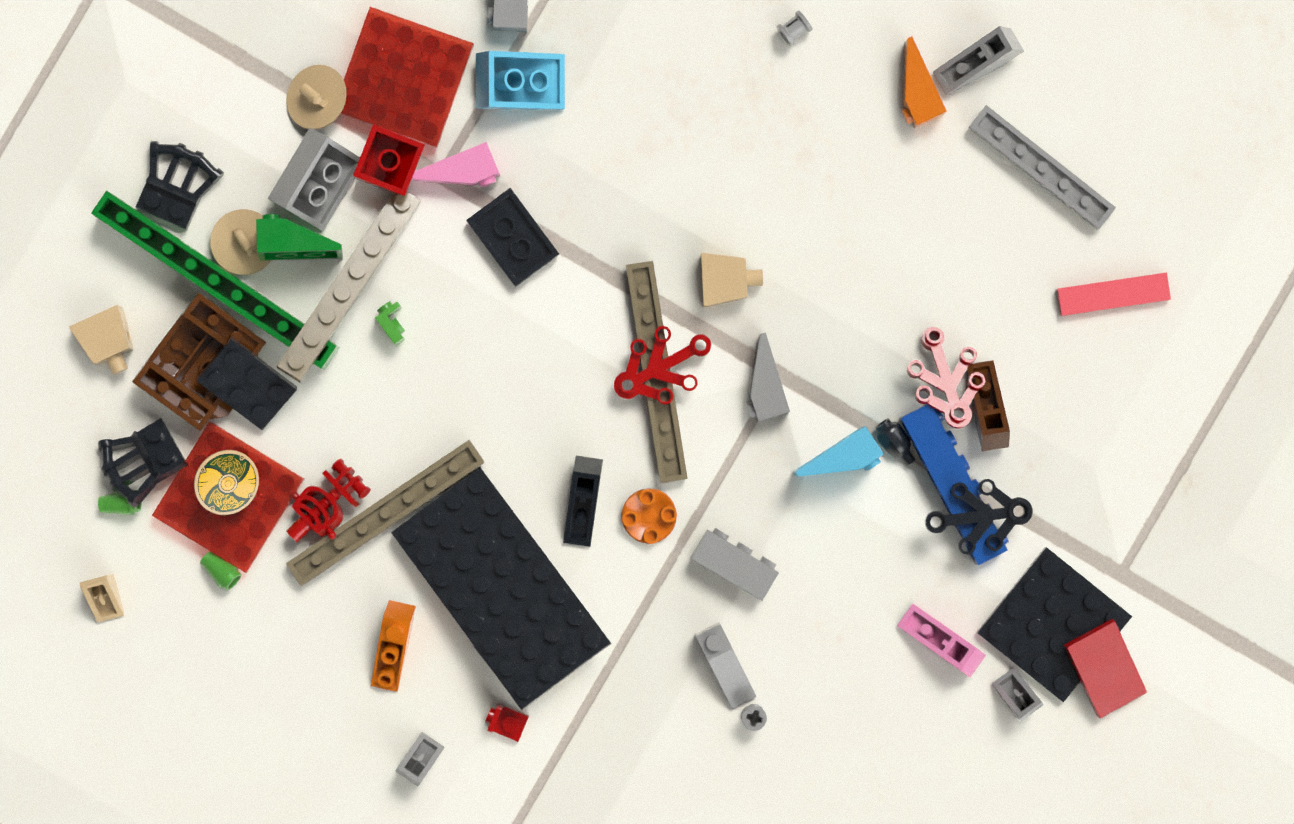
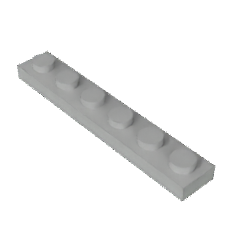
(1042, 167)

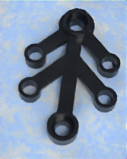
(983, 515)

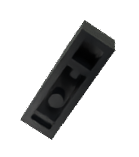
(583, 501)

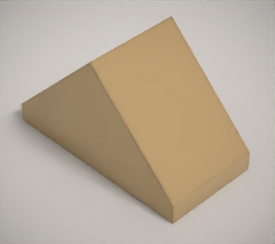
(103, 597)

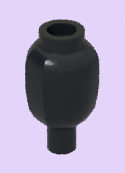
(895, 440)

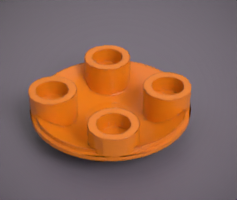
(649, 515)

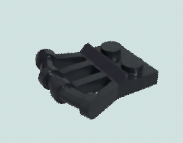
(167, 200)
(159, 455)

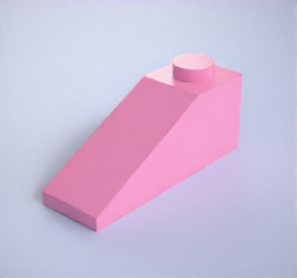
(465, 168)
(941, 640)

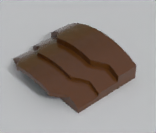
(184, 353)

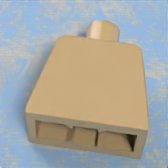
(726, 279)
(105, 338)

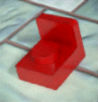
(506, 722)

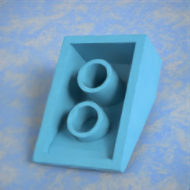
(520, 81)
(851, 453)

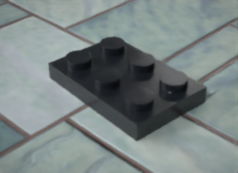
(512, 237)
(246, 383)

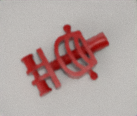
(306, 522)

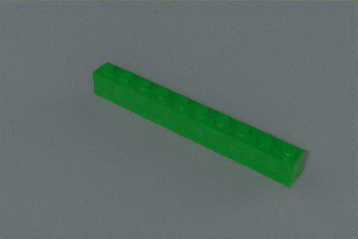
(204, 272)

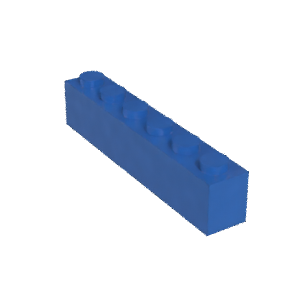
(946, 468)

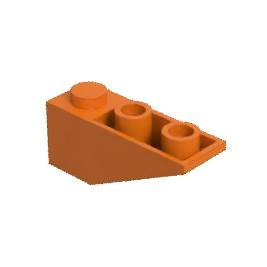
(393, 645)

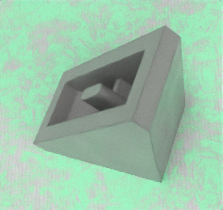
(1017, 694)
(420, 759)

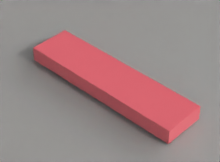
(1113, 294)

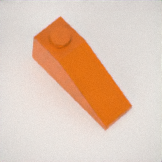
(919, 92)

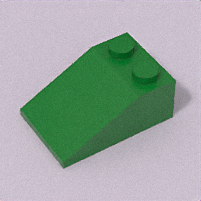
(289, 241)

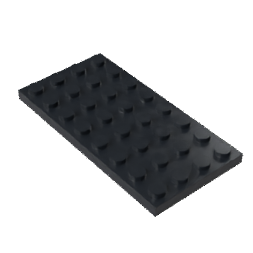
(501, 588)

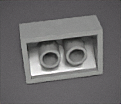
(315, 179)

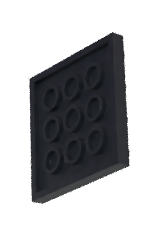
(1043, 614)

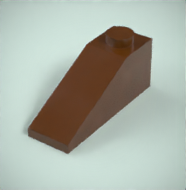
(989, 408)

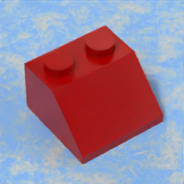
(388, 160)

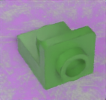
(392, 328)

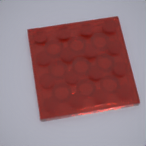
(404, 76)
(235, 536)

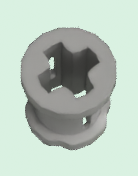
(794, 28)
(757, 724)

